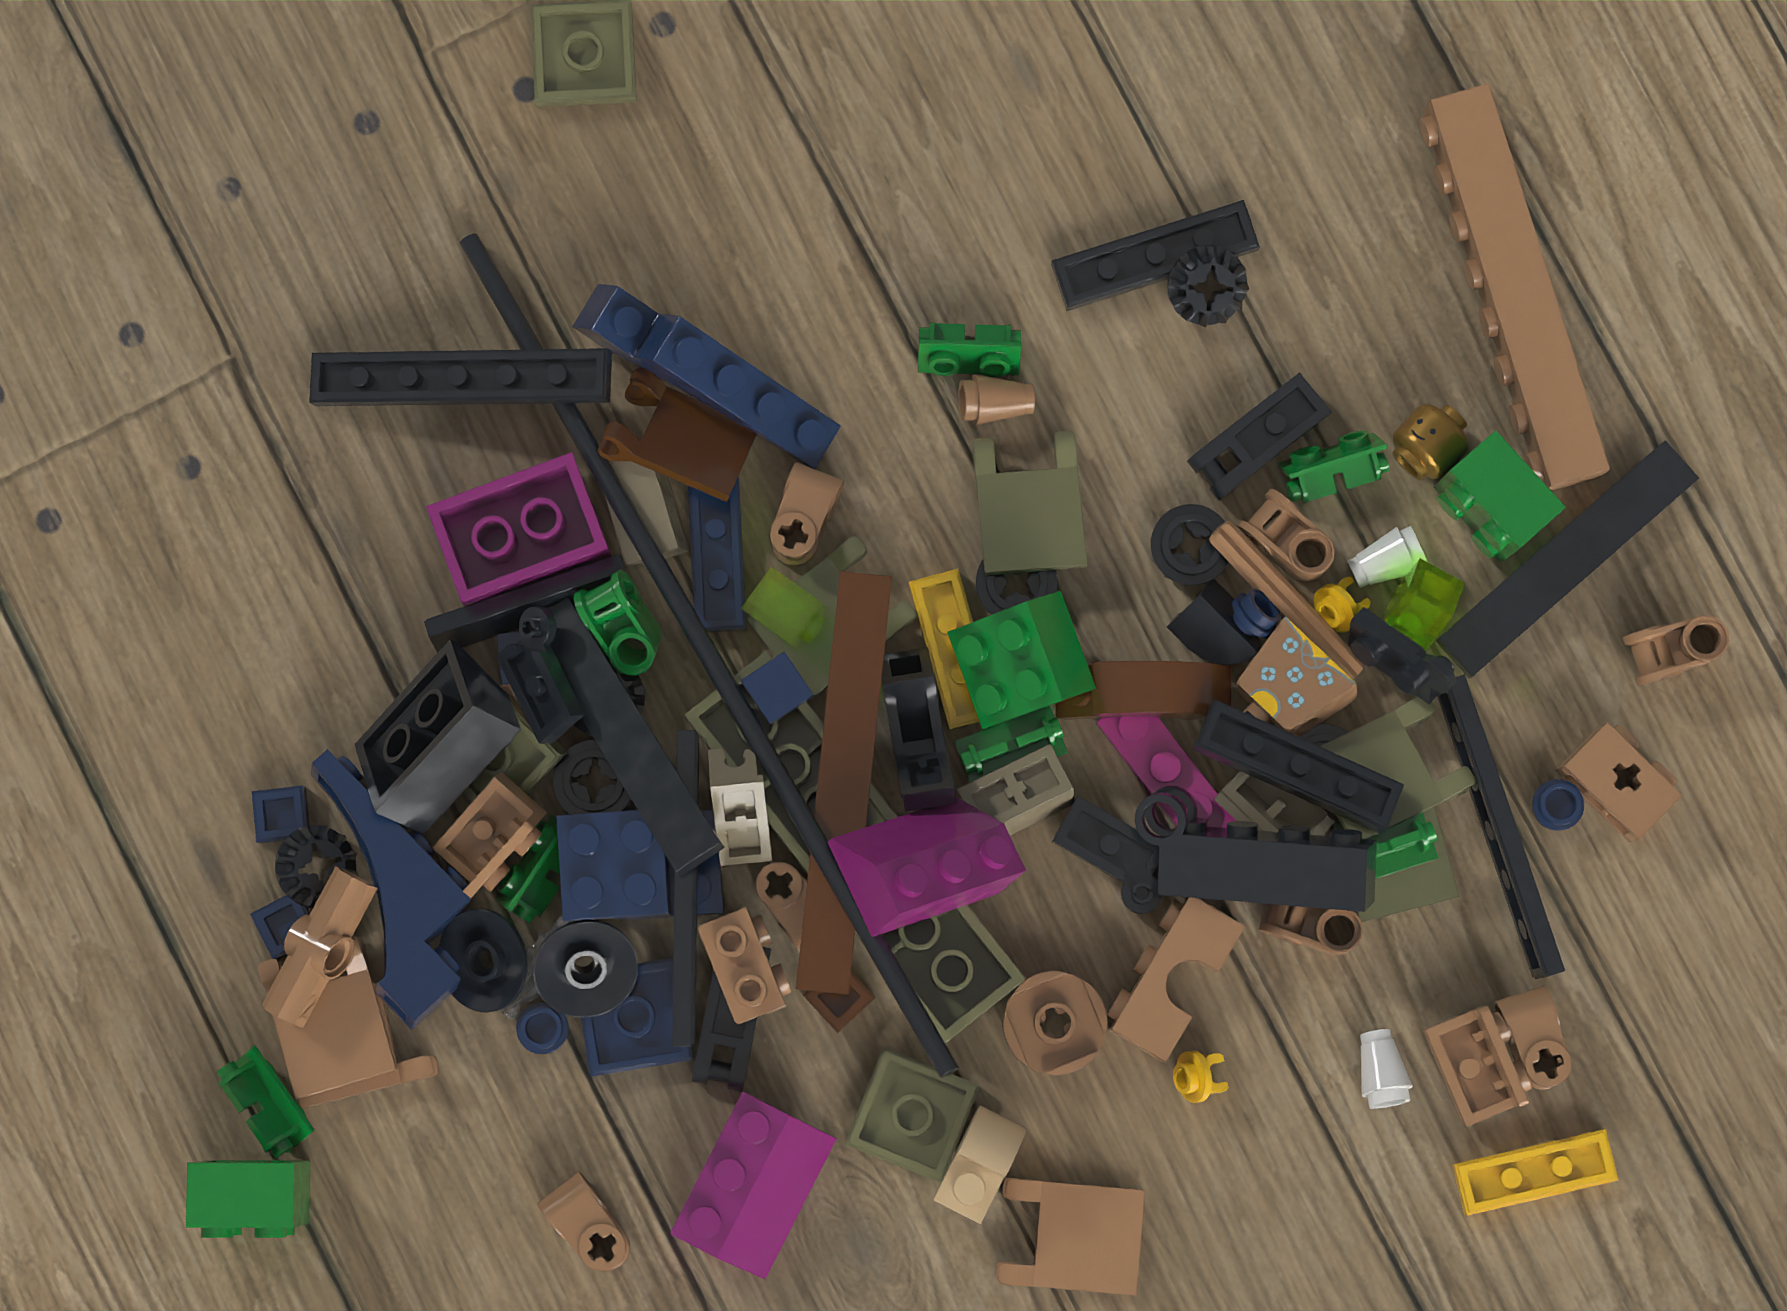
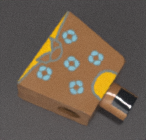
(1294, 682)

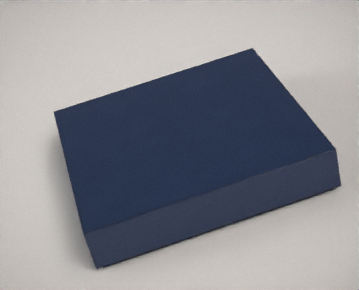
(638, 1029)

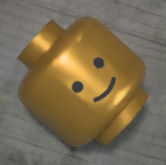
(1430, 441)

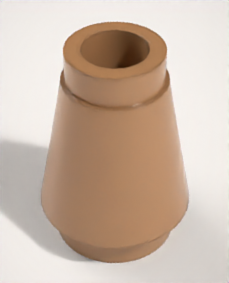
(993, 399)

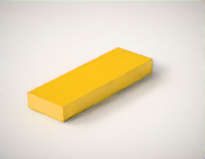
(942, 608)
(1535, 1172)

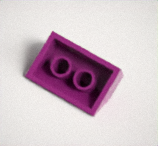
(925, 864)
(753, 1185)

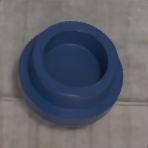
(1255, 614)
(1557, 804)
(542, 1028)

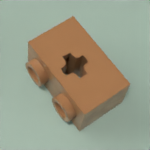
(1627, 809)

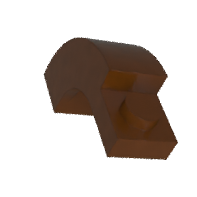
(1150, 690)

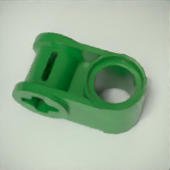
(619, 613)

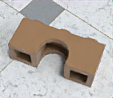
(1146, 1013)

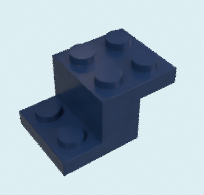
(620, 871)

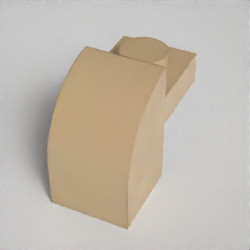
(980, 1164)

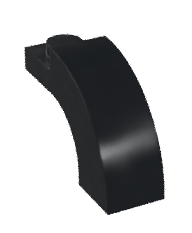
(916, 730)

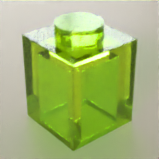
(1423, 603)
(785, 608)

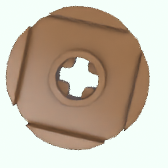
(1066, 995)

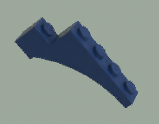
(706, 371)
(412, 894)

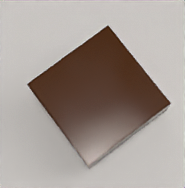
(841, 1008)

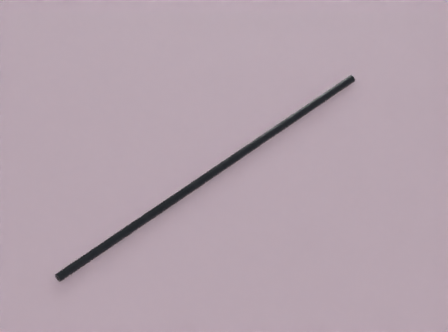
(717, 671)

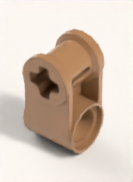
(804, 506)
(1286, 535)
(1667, 649)
(787, 911)
(1307, 927)
(1536, 1028)
(579, 1217)

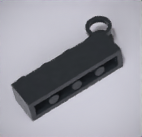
(1256, 864)

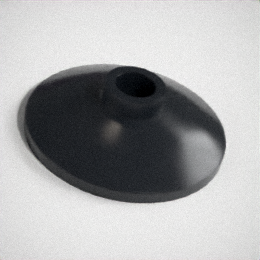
(469, 942)
(589, 988)

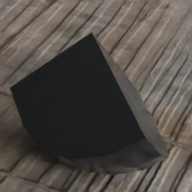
(1210, 630)

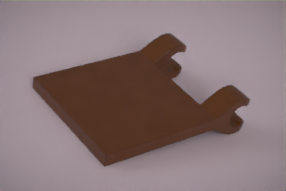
(682, 438)

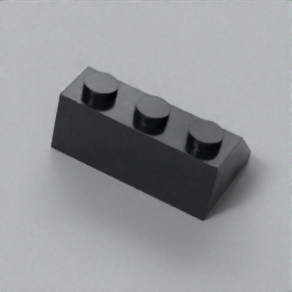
(435, 739)

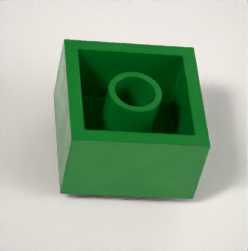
(1497, 498)
(1021, 659)
(247, 1194)

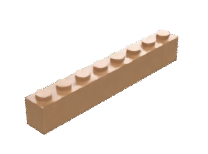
(1513, 288)

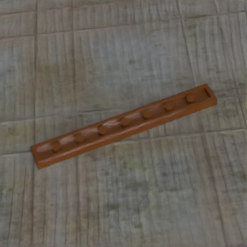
(844, 769)

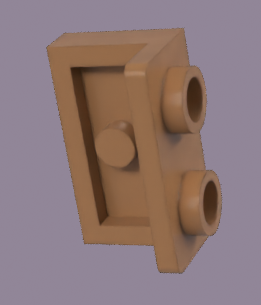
(489, 831)
(742, 965)
(1477, 1064)

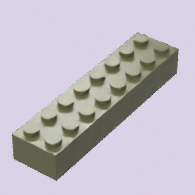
(946, 957)

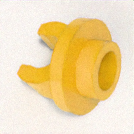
(1337, 605)
(1194, 1077)

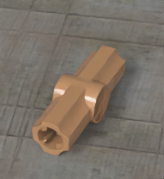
(319, 947)

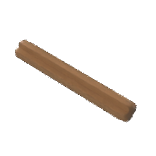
(1265, 577)

